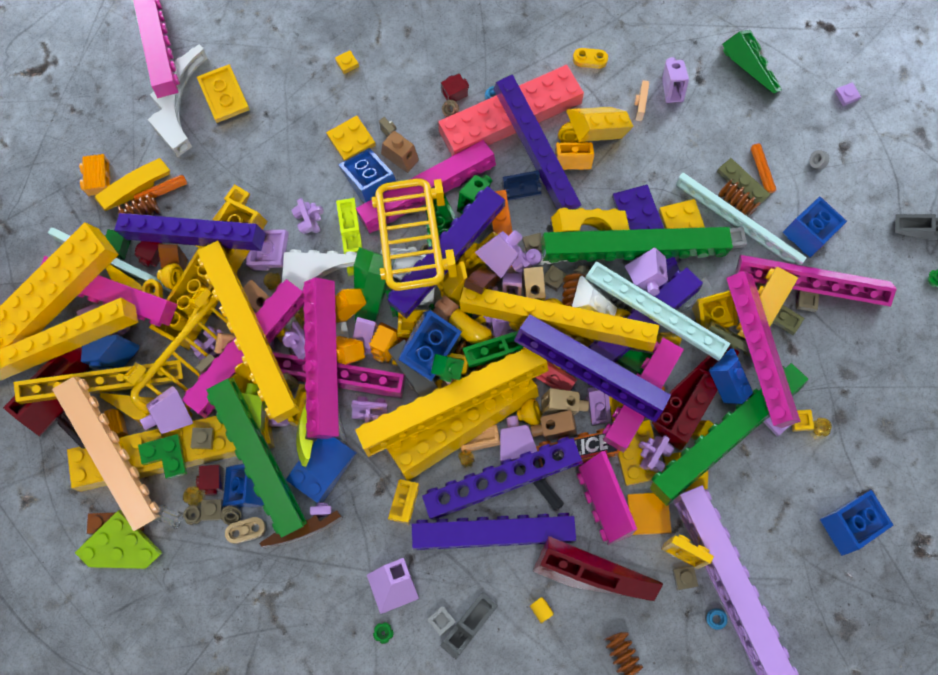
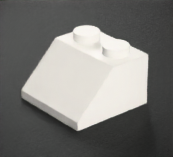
(592, 299)

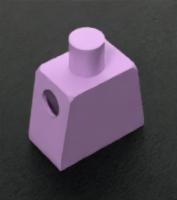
(675, 72)
(501, 252)
(649, 271)
(166, 412)
(515, 440)

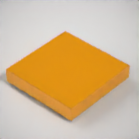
(649, 514)

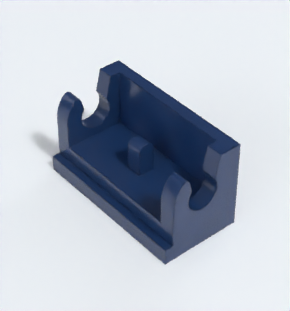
(522, 185)

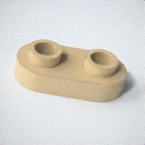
(246, 530)

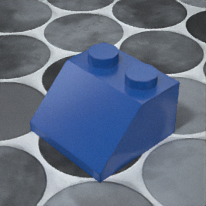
(108, 352)
(731, 379)
(239, 489)

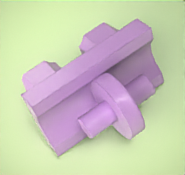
(310, 213)
(528, 260)
(296, 340)
(208, 346)
(368, 410)
(652, 451)

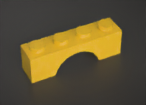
(603, 220)

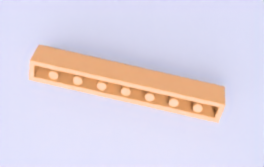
(106, 452)

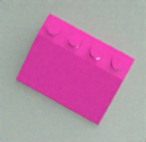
(606, 499)

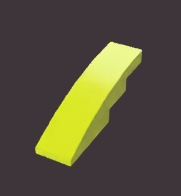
(349, 227)

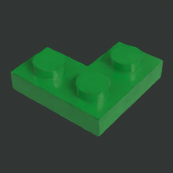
(168, 451)

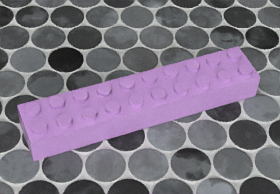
(733, 585)

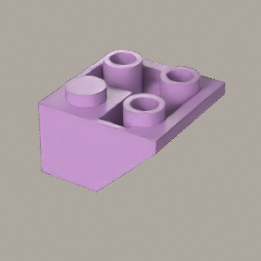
(392, 586)

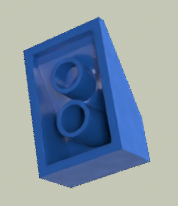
(366, 174)
(814, 226)
(429, 337)
(325, 467)
(856, 523)

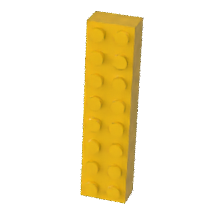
(194, 277)
(55, 284)
(437, 442)

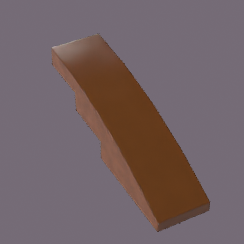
(482, 279)
(312, 528)

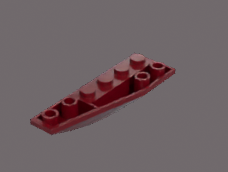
(688, 404)
(42, 414)
(590, 572)

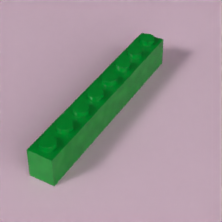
(256, 457)

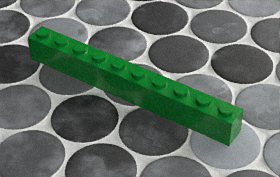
(635, 243)
(718, 442)

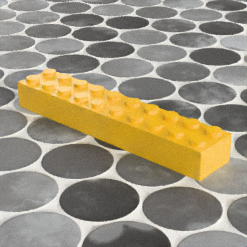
(86, 476)

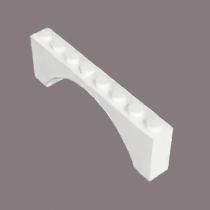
(304, 266)

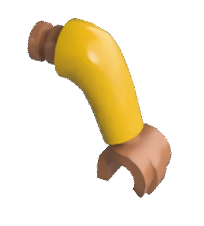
(471, 329)

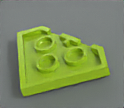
(118, 546)

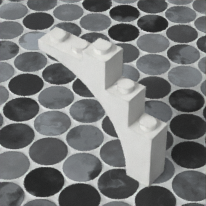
(167, 120)

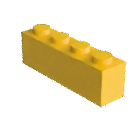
(773, 293)

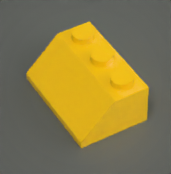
(599, 123)

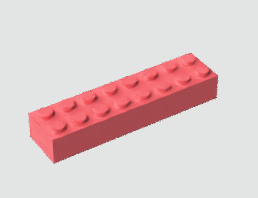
(488, 121)

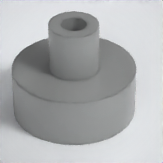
(819, 159)

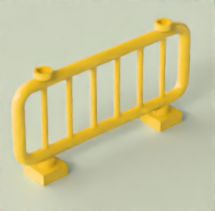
(440, 264)
(136, 372)

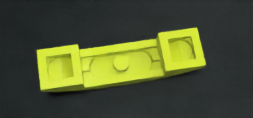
(303, 445)

